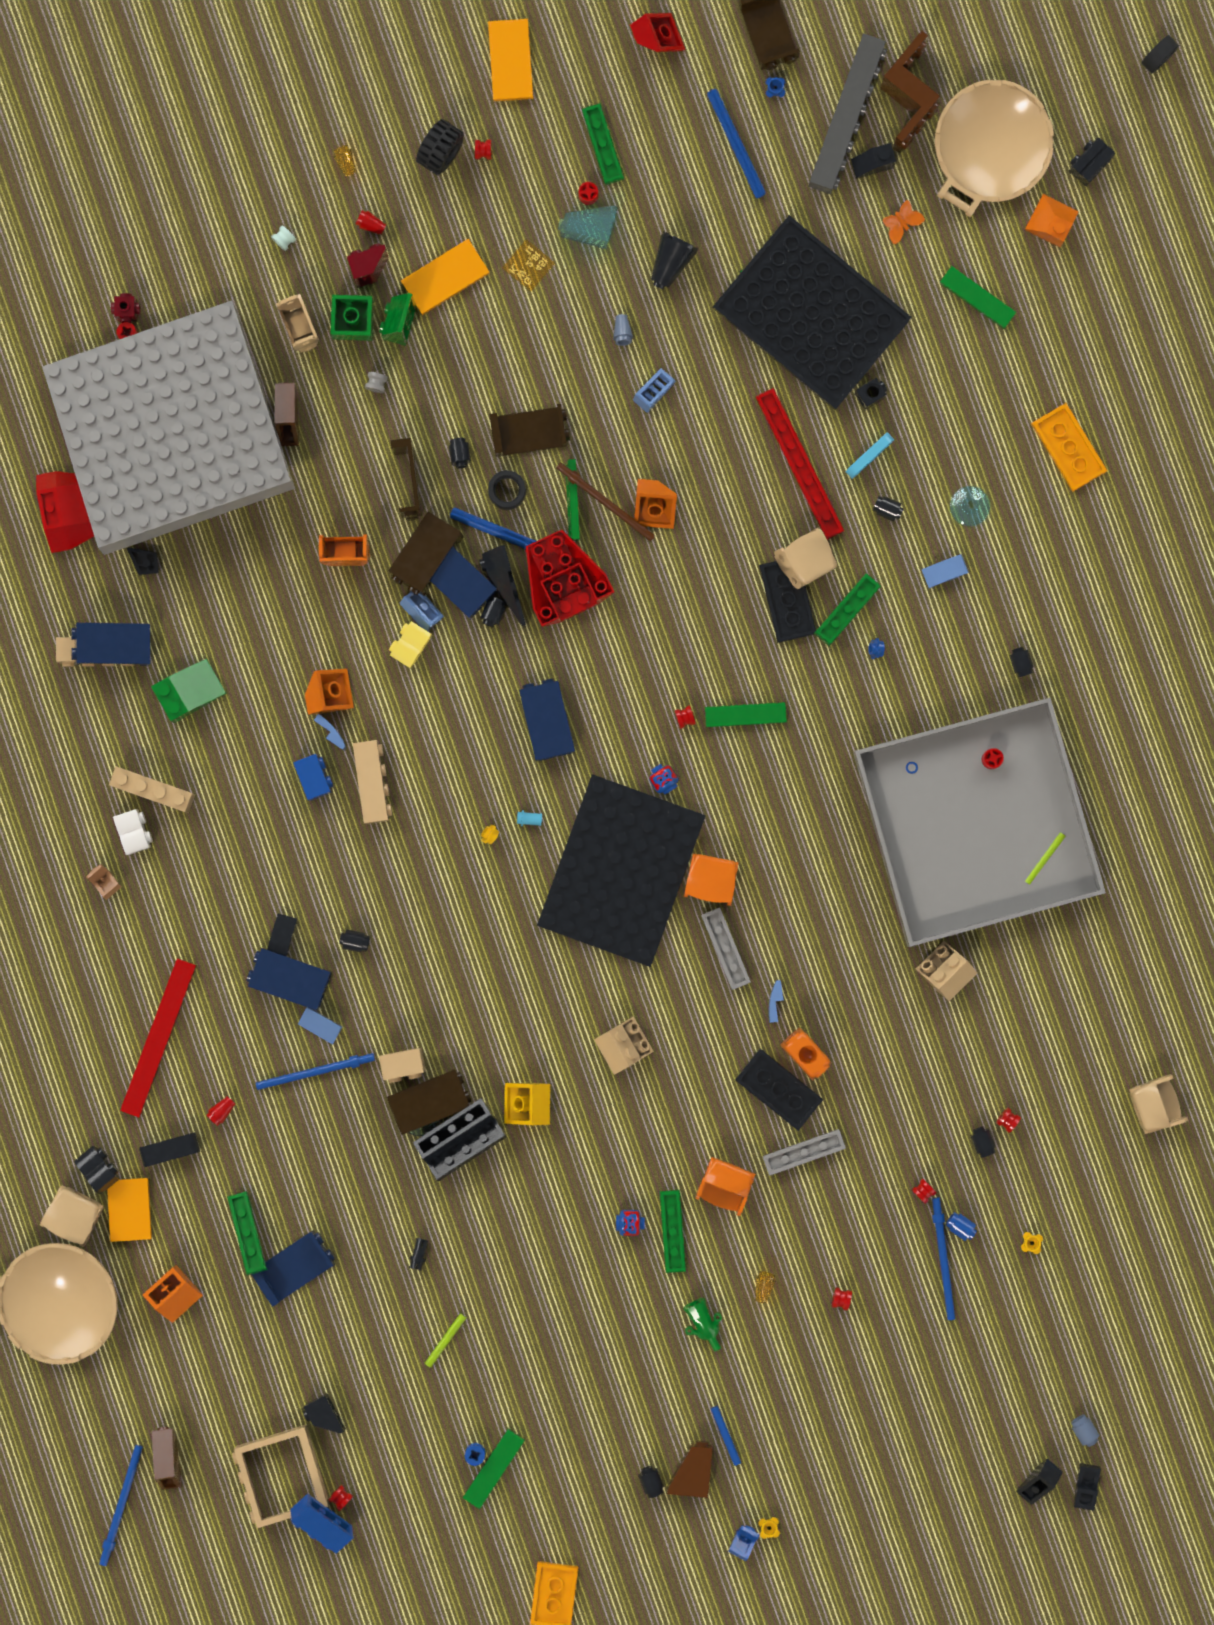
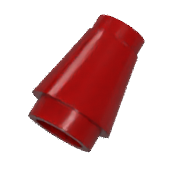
(369, 222)
(220, 1111)

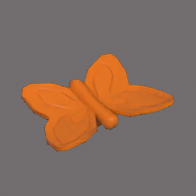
(898, 222)

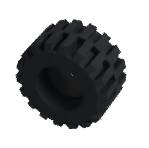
(440, 147)

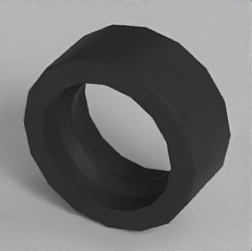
(1160, 54)
(504, 475)

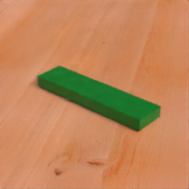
(602, 144)
(977, 297)
(572, 504)
(847, 609)
(745, 714)
(672, 1231)
(247, 1233)
(493, 1468)

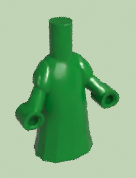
(706, 1327)

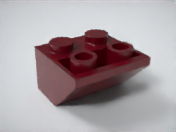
(367, 264)

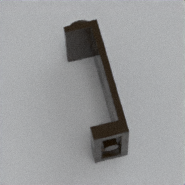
(769, 33)
(529, 431)
(405, 446)
(424, 553)
(429, 1101)

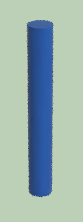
(725, 1435)

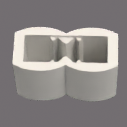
(132, 831)

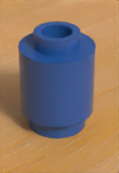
(961, 1226)

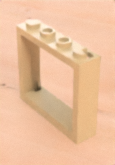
(312, 1464)

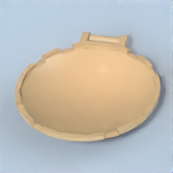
(992, 143)
(57, 1303)

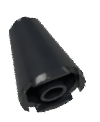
(671, 260)

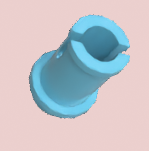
(529, 818)

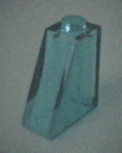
(589, 226)

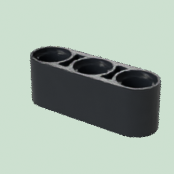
(169, 1149)

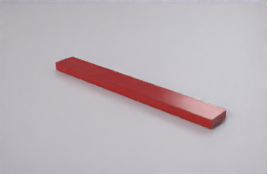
(799, 463)
(158, 1037)

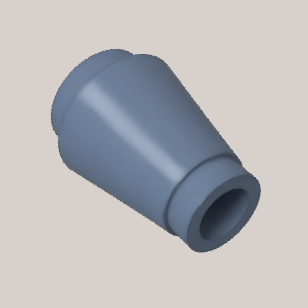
(622, 331)

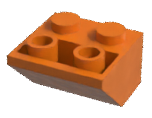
(172, 1294)

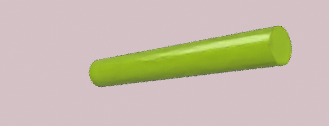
(1045, 858)
(445, 1340)

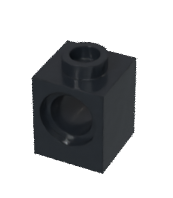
(867, 401)

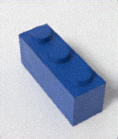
(321, 1523)

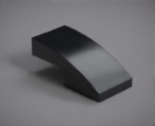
(282, 934)
(1086, 1486)

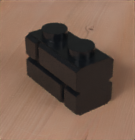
(1092, 161)

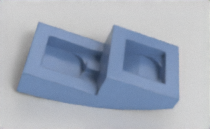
(945, 571)
(333, 736)
(776, 995)

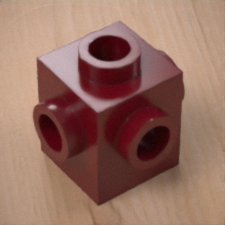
(130, 313)

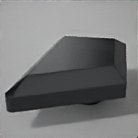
(144, 561)

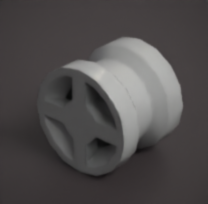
(376, 382)

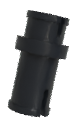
(418, 1254)

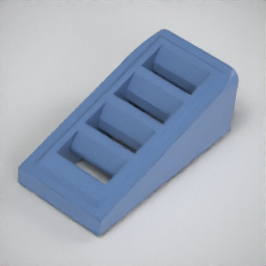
(646, 400)

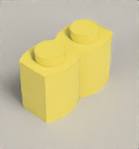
(410, 644)

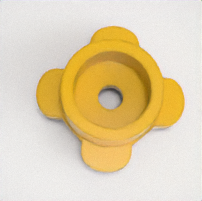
(489, 834)
(1035, 1248)
(773, 1532)

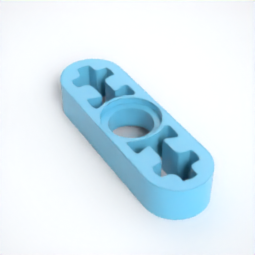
(869, 455)

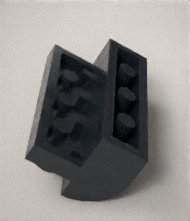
(459, 1139)

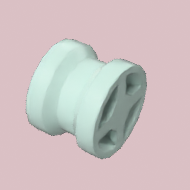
(283, 238)

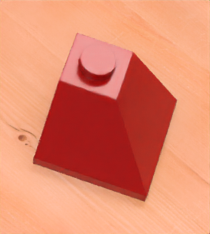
(657, 32)

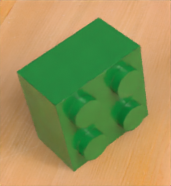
(352, 317)

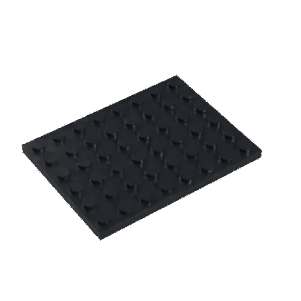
(812, 312)
(621, 870)

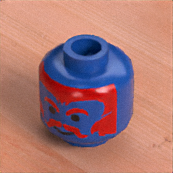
(663, 779)
(629, 1222)

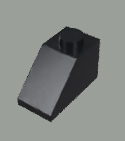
(874, 161)
(323, 1414)
(1040, 1482)

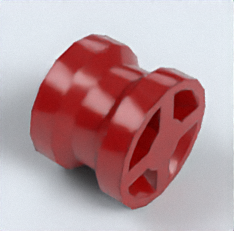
(482, 149)
(588, 189)
(123, 327)
(684, 717)
(996, 757)
(1008, 1120)
(923, 1191)
(841, 1299)
(340, 1497)

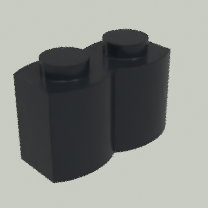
(97, 1169)

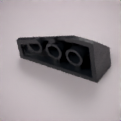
(499, 571)

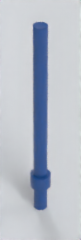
(353, 1061)
(938, 1218)
(109, 1543)

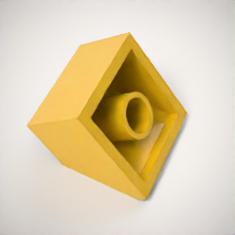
(527, 1104)

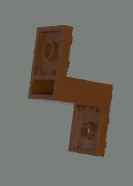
(910, 92)

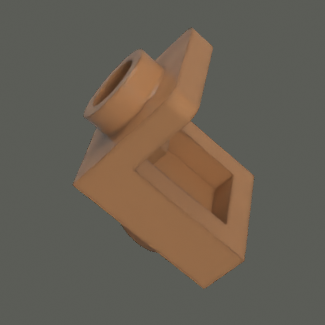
(103, 881)

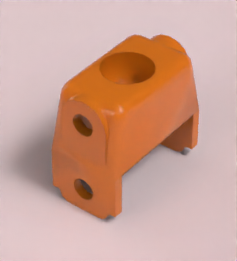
(344, 551)
(711, 879)
(806, 1054)
(725, 1185)

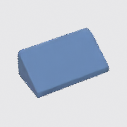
(421, 610)
(320, 1025)

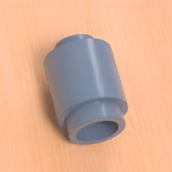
(1085, 1430)

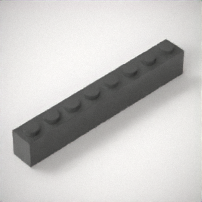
(846, 115)

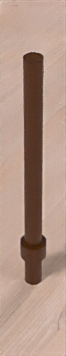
(574, 478)

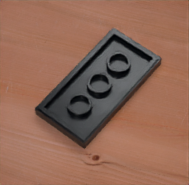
(787, 605)
(779, 1089)

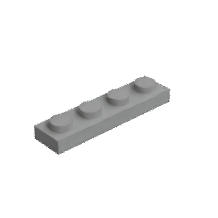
(725, 948)
(804, 1152)

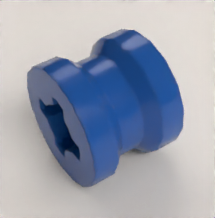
(473, 1451)

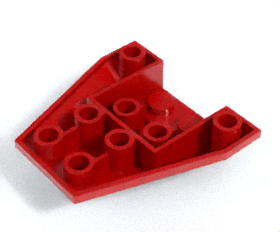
(62, 511)
(563, 579)

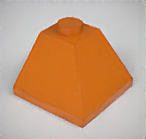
(1051, 220)
(655, 504)
(328, 692)

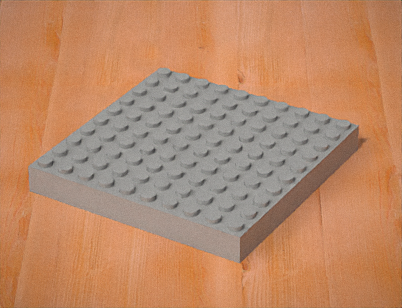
(168, 427)
(970, 835)

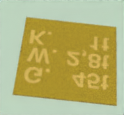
(528, 265)

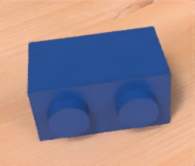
(312, 777)

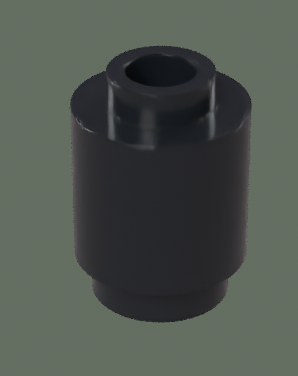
(459, 453)
(888, 508)
(493, 612)
(1021, 662)
(354, 941)
(983, 1142)
(651, 1481)

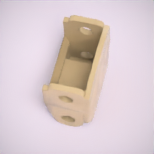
(298, 323)
(806, 558)
(1156, 1104)
(72, 1215)

